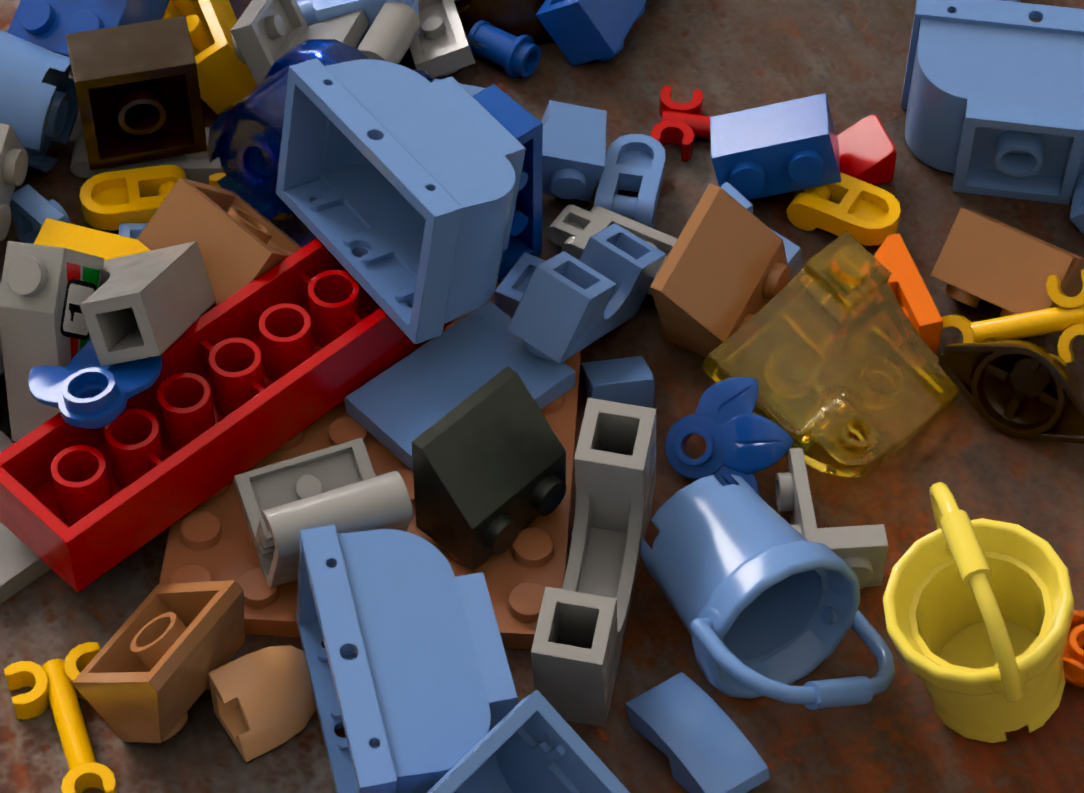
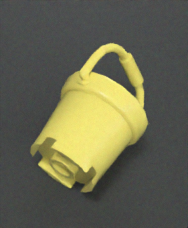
(982, 621)

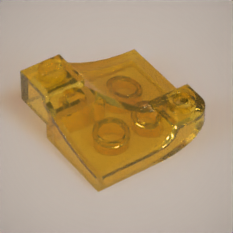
(838, 363)

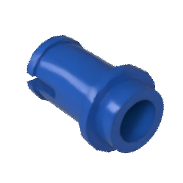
(515, 54)

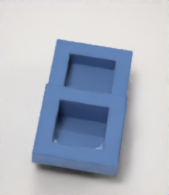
(698, 737)

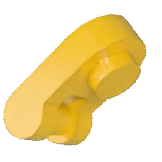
(126, 195)
(862, 210)

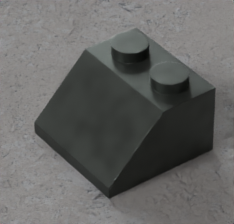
(487, 471)

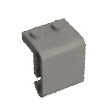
(276, 26)
(313, 492)

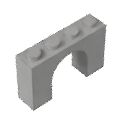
(145, 303)
(586, 620)

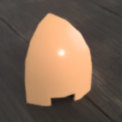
(263, 698)

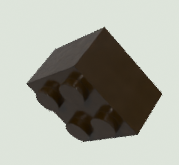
(137, 92)

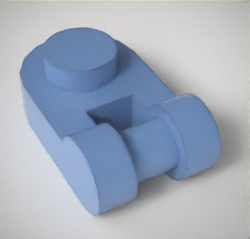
(633, 165)

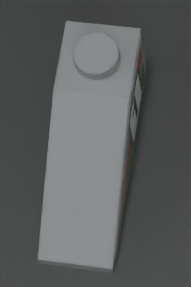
(41, 320)

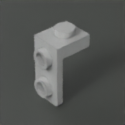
(860, 547)

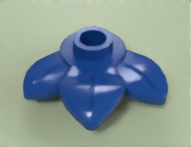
(90, 393)
(733, 435)

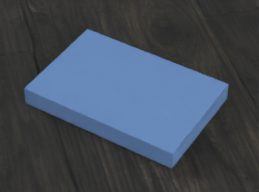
(446, 372)

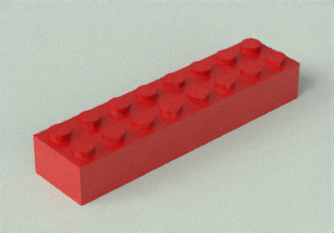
(223, 402)

